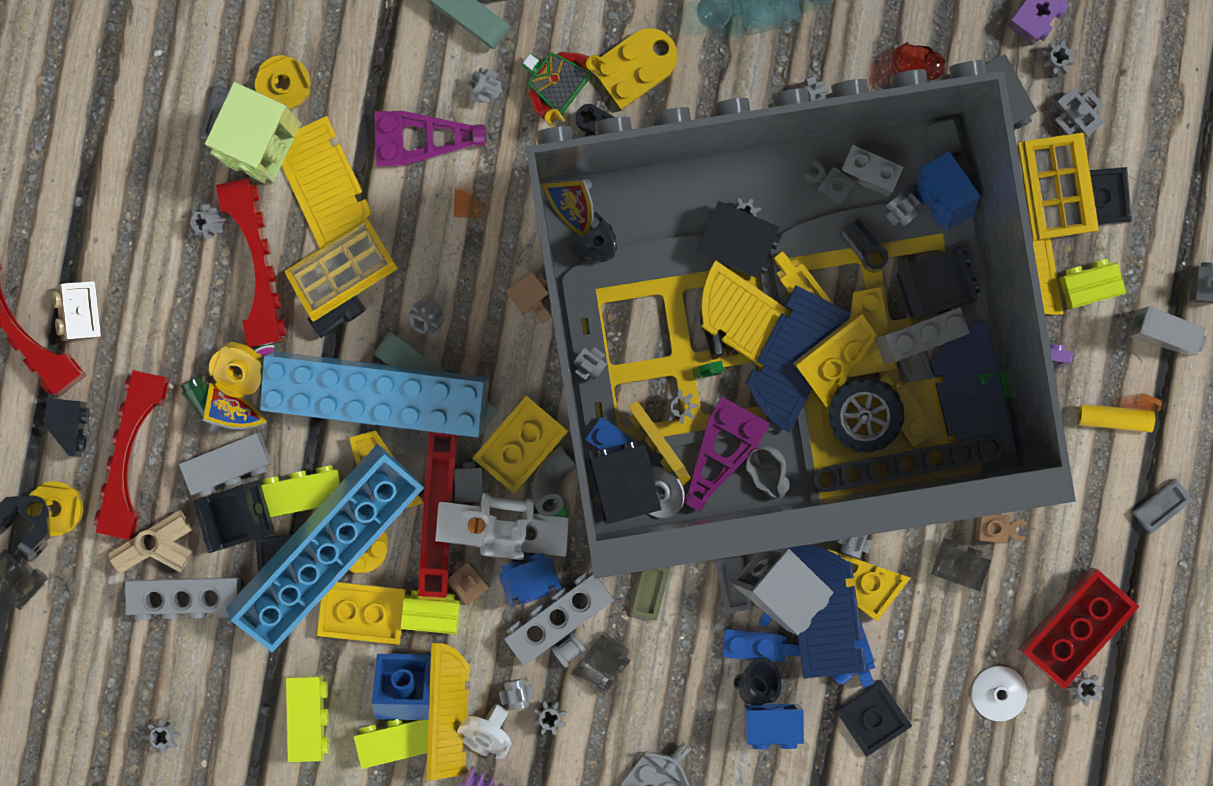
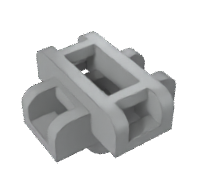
(1079, 112)

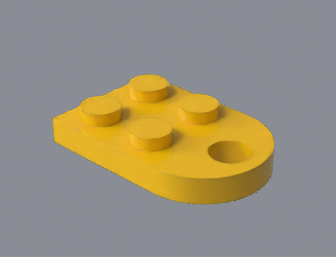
(635, 68)

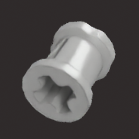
(569, 649)

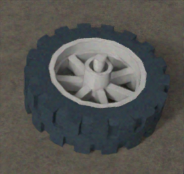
(849, 436)

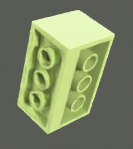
(252, 133)

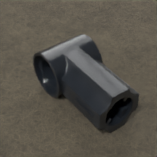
(862, 244)
(343, 313)

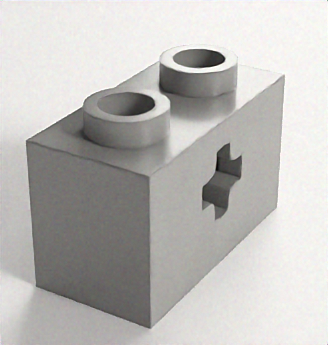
(871, 170)

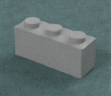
(922, 336)
(226, 465)

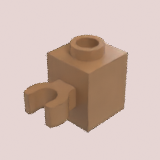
(528, 295)
(997, 528)
(467, 582)

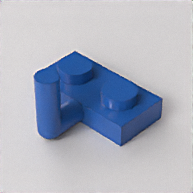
(606, 435)

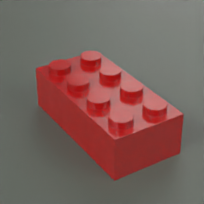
(1078, 627)

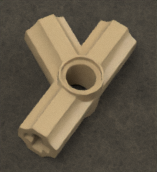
(166, 548)

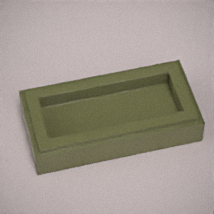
(650, 593)

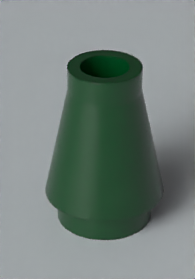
(196, 393)

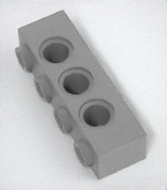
(139, 593)
(529, 649)

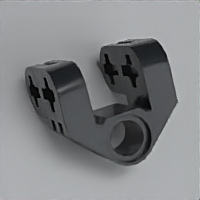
(37, 539)

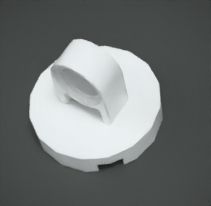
(485, 734)

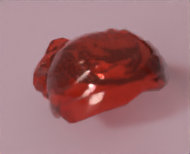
(916, 57)

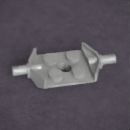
(659, 769)

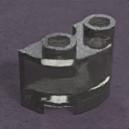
(960, 566)
(19, 579)
(601, 663)

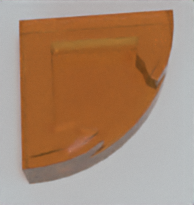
(465, 205)
(1148, 402)

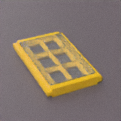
(1058, 186)
(340, 270)

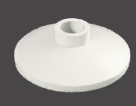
(673, 496)
(986, 688)

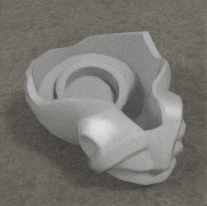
(768, 471)

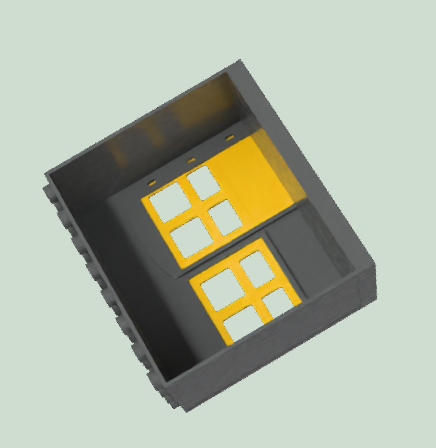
(659, 197)

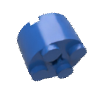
(529, 580)

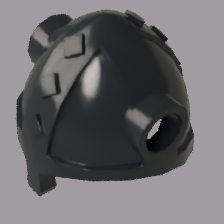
(596, 244)
(759, 682)

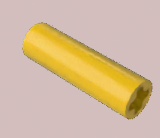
(1116, 418)

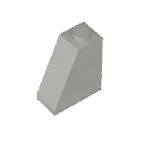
(1167, 331)

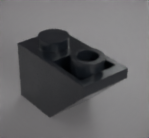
(66, 424)

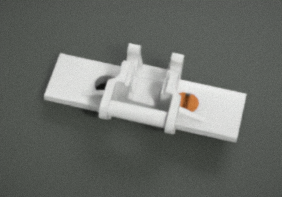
(501, 538)

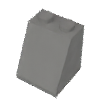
(783, 588)

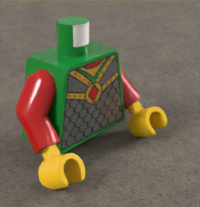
(558, 81)

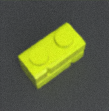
(1092, 284)
(431, 614)

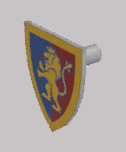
(572, 203)
(229, 412)

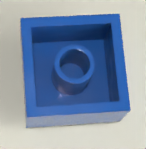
(947, 191)
(402, 686)
(774, 725)

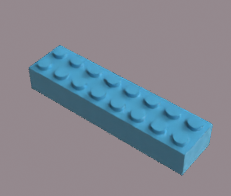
(374, 394)
(324, 548)

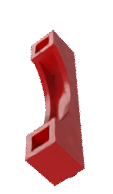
(263, 324)
(57, 371)
(437, 488)
(117, 513)

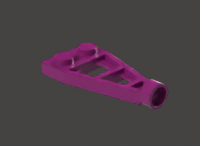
(390, 138)
(736, 421)

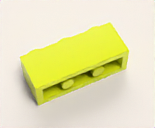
(300, 491)
(306, 718)
(391, 742)

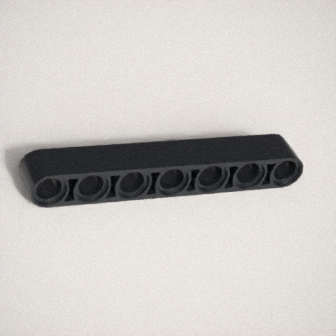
(920, 457)

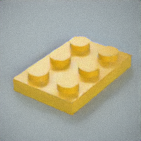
(520, 444)
(362, 613)

